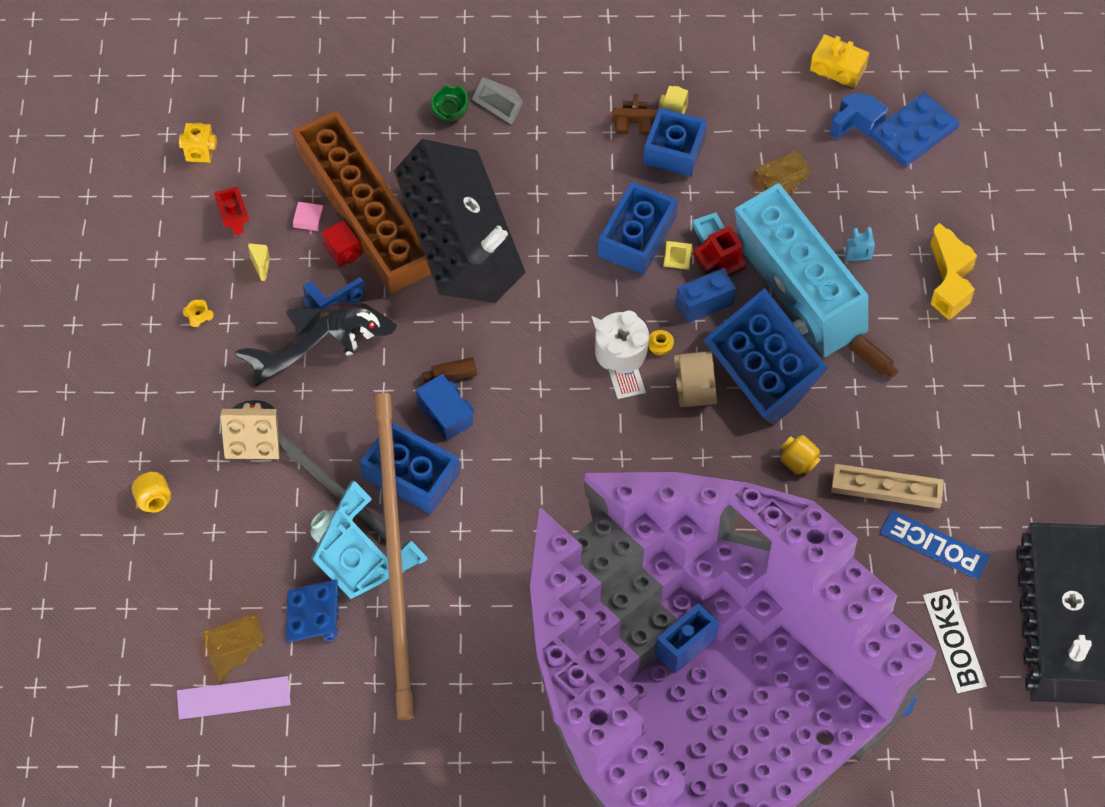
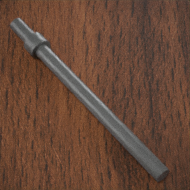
(298, 454)

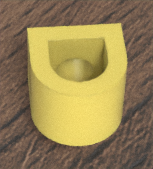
(675, 99)

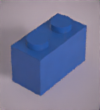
(705, 295)
(445, 407)
(686, 638)

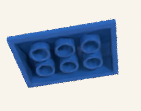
(766, 356)

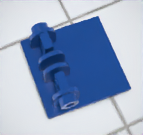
(312, 611)

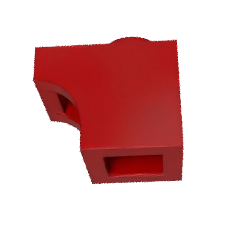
(721, 251)

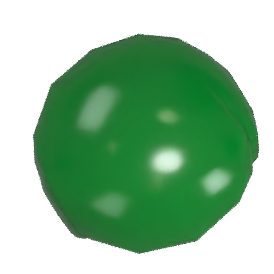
(450, 103)

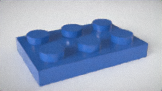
(914, 129)

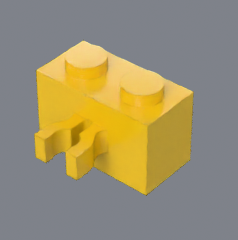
(839, 61)

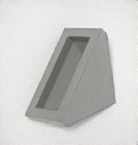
(498, 99)

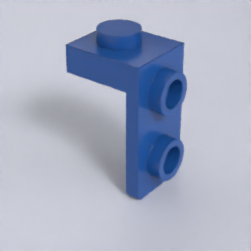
(315, 299)

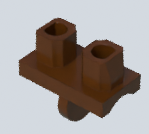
(633, 112)

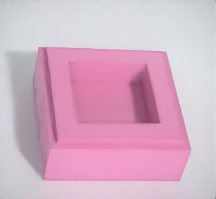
(308, 216)

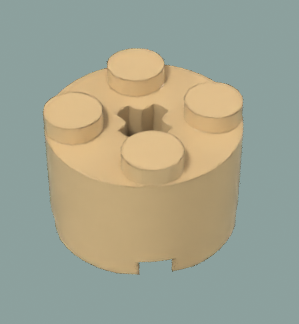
(695, 379)

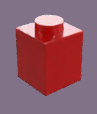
(341, 244)

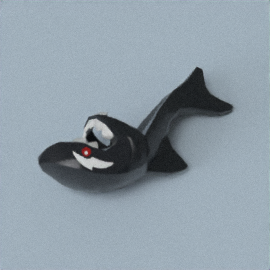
(311, 327)

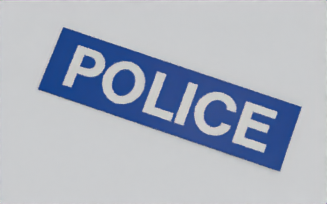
(935, 544)

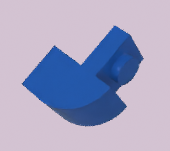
(858, 111)

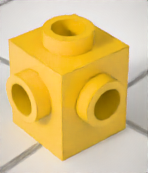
(198, 142)

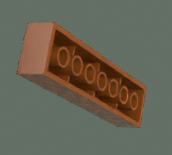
(362, 200)

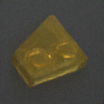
(786, 170)
(232, 644)

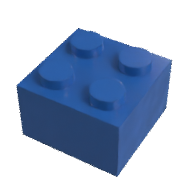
(675, 142)

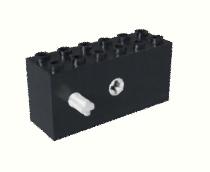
(458, 221)
(1063, 611)

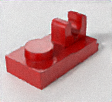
(231, 209)

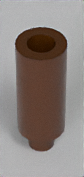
(873, 356)
(452, 370)

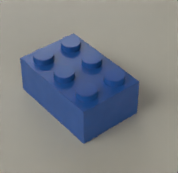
(637, 228)
(421, 469)

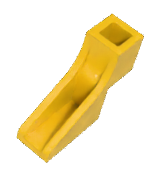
(954, 262)

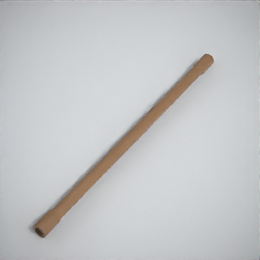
(403, 695)

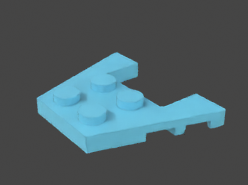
(350, 555)

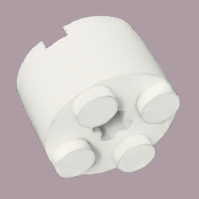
(621, 342)

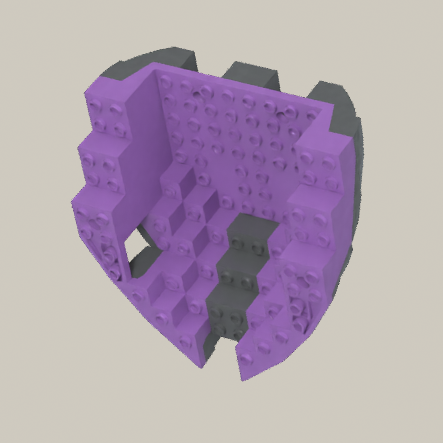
(796, 654)

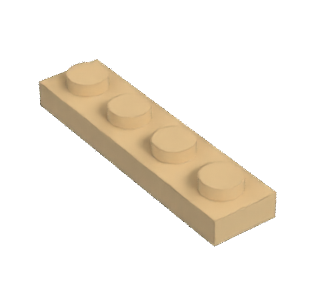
(887, 486)

